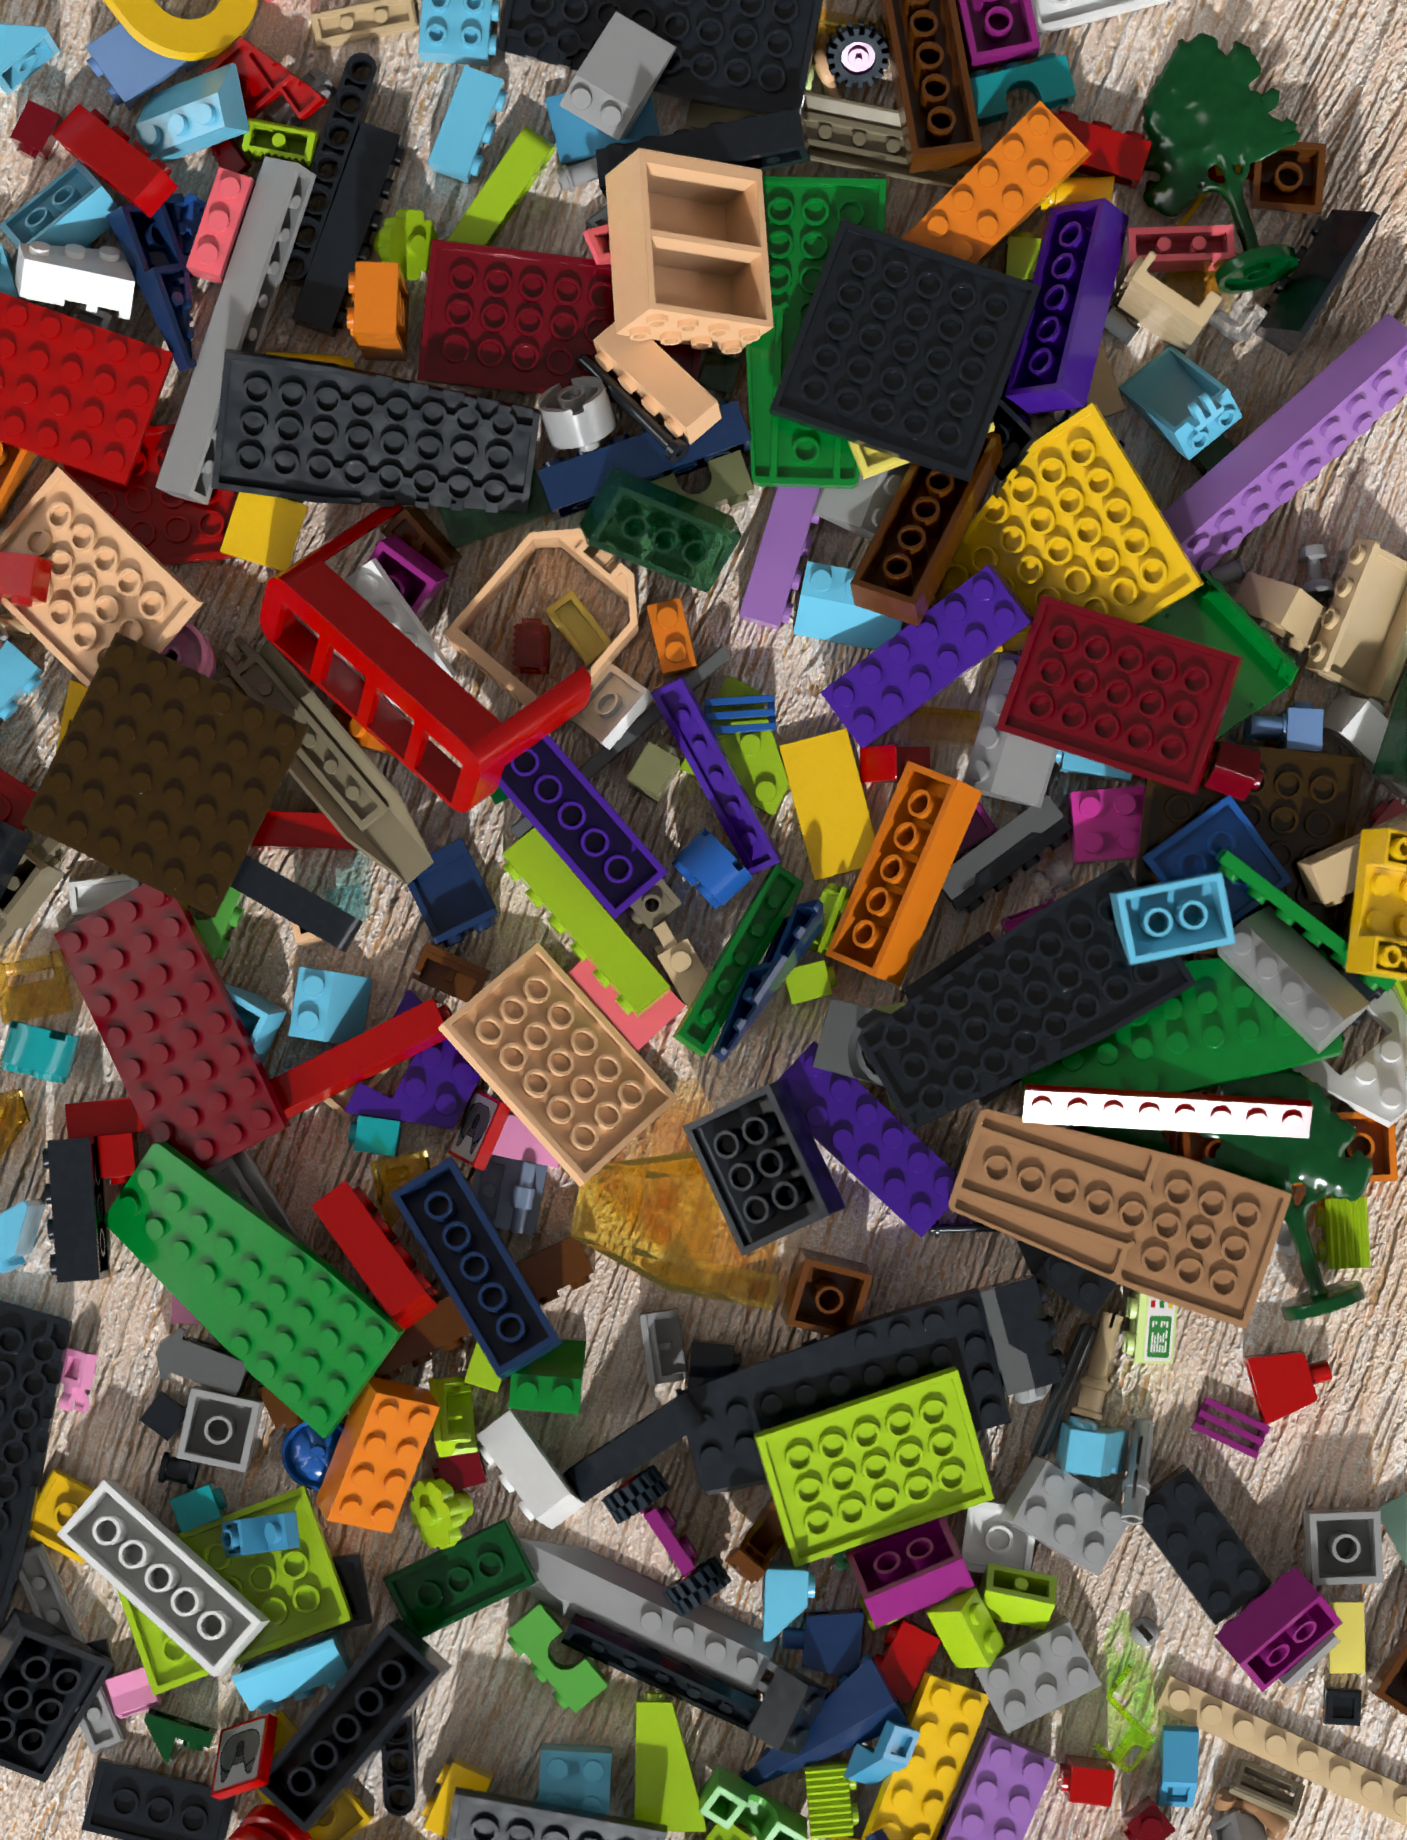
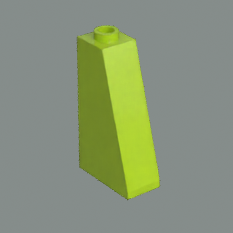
(663, 1772)

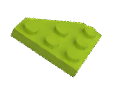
(751, 753)

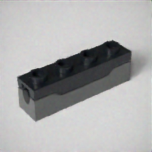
(1003, 853)

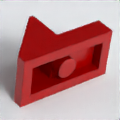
(888, 762)

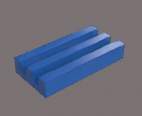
(745, 700)

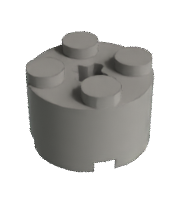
(577, 414)

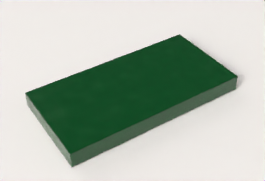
(461, 1578)

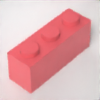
(220, 225)
(1180, 247)

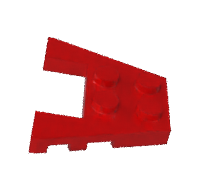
(261, 83)

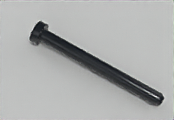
(674, 449)

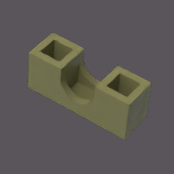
(728, 483)
(654, 770)

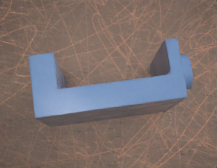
(130, 65)

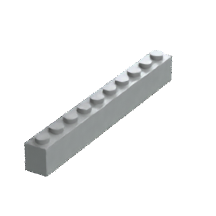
(236, 320)

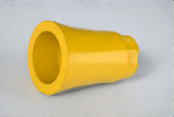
(1080, 190)

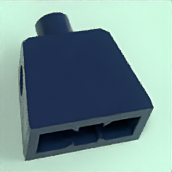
(829, 1640)

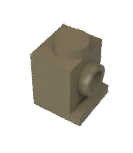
(667, 902)

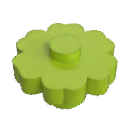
(406, 241)
(439, 1512)

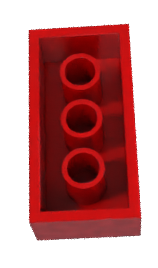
(371, 1249)

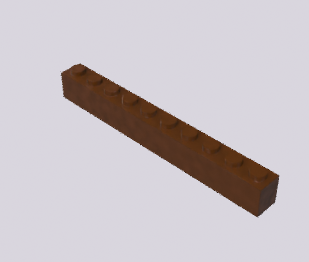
(444, 1326)

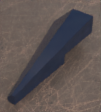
(159, 265)
(764, 980)
(848, 1717)

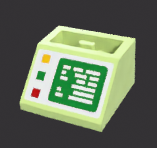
(1150, 1329)

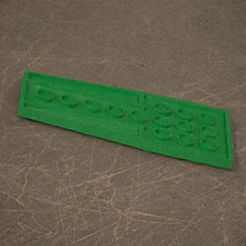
(800, 230)
(1191, 1042)
(254, 1287)

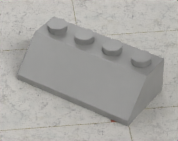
(863, 506)
(1004, 763)
(1293, 978)

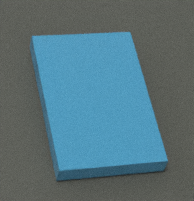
(578, 139)

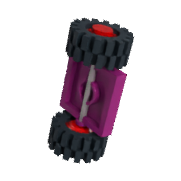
(696, 1583)

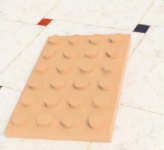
(97, 580)
(558, 1064)

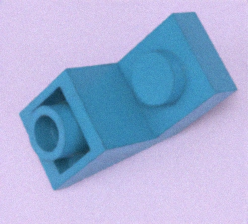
(260, 1534)
(891, 1754)
(1179, 1766)

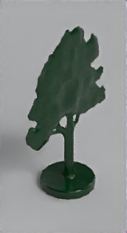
(1209, 117)
(1289, 1160)

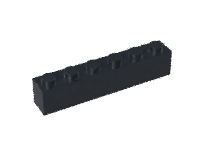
(751, 142)
(349, 228)

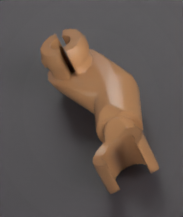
(1276, 1825)

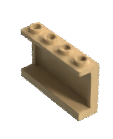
(1161, 308)
(1366, 624)

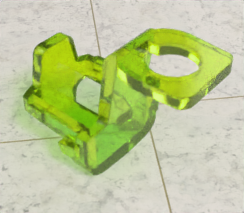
(1138, 1734)

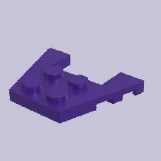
(431, 1089)

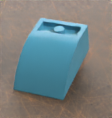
(1181, 402)

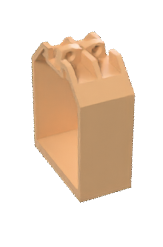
(596, 561)

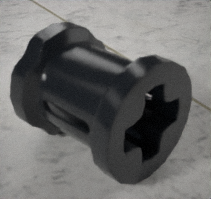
(178, 1470)

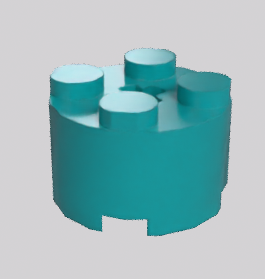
(38, 1052)

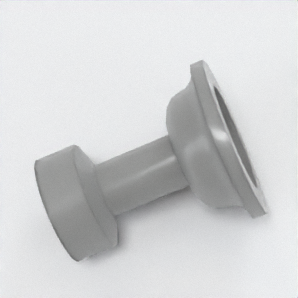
(1317, 586)

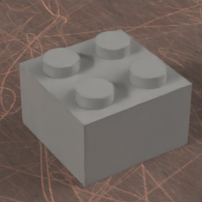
(220, 1428)
(1343, 1546)

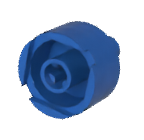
(713, 867)

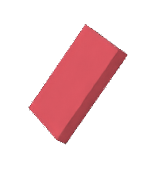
(633, 1029)

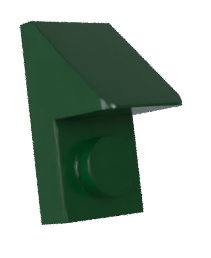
(169, 1728)

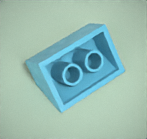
(193, 115)
(63, 212)
(829, 611)
(1173, 917)
(18, 1233)
(293, 1672)

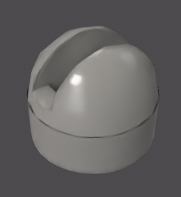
(1138, 1637)

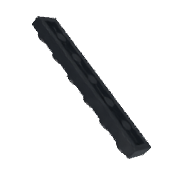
(661, 1672)

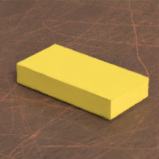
(579, 627)
(1349, 1653)

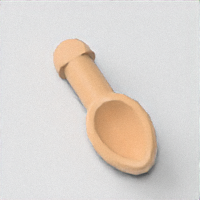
(827, 80)

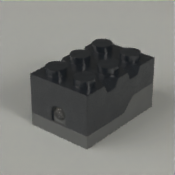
(1022, 1337)

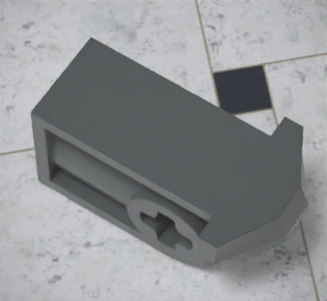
(201, 1363)

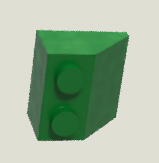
(551, 1381)

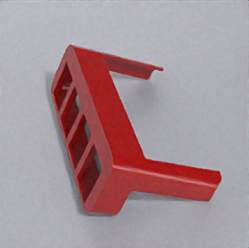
(405, 676)

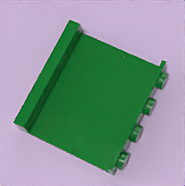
(1219, 622)

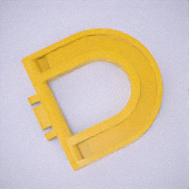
(180, 37)

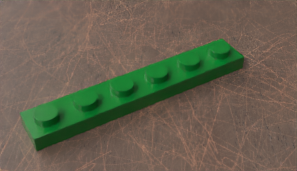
(1291, 912)
(741, 951)

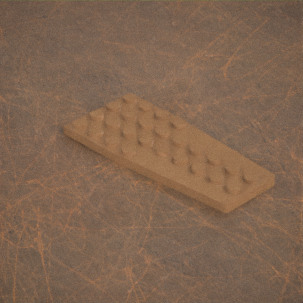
(1124, 1212)

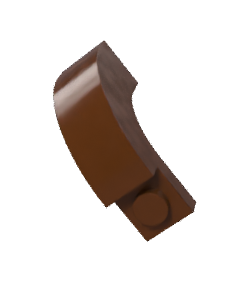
(757, 1544)

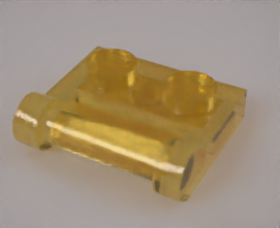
(35, 998)

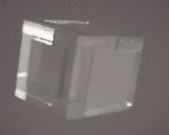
(1235, 319)

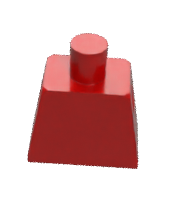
(1284, 1382)

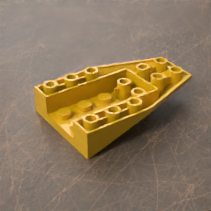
(1380, 906)

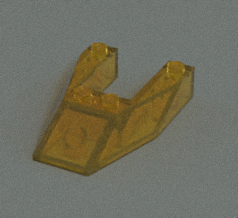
(662, 1225)

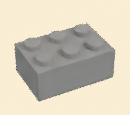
(1065, 1515)
(1038, 1675)

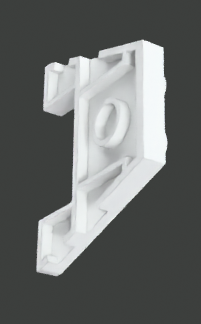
(1378, 1079)

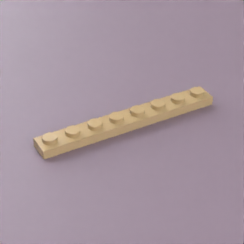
(1284, 1748)

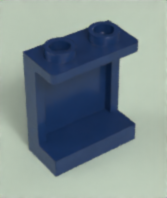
(453, 895)

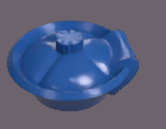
(308, 1454)

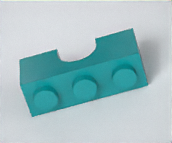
(1046, 79)

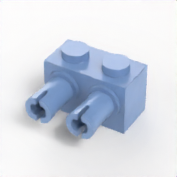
(1293, 729)

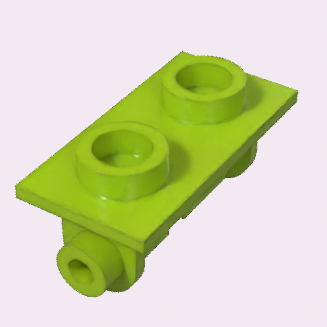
(834, 901)

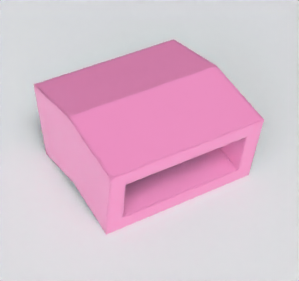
(131, 1692)

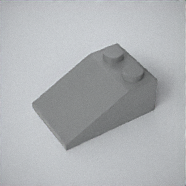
(618, 76)

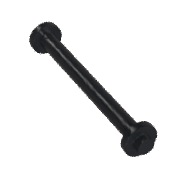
(957, 1228)

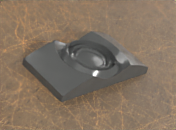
(838, 1042)

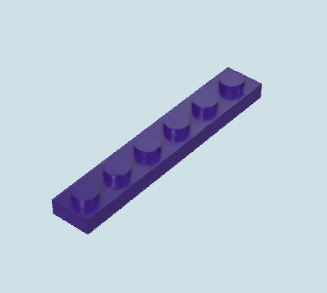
(716, 775)

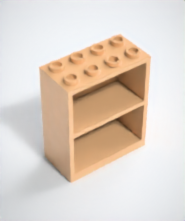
(688, 251)

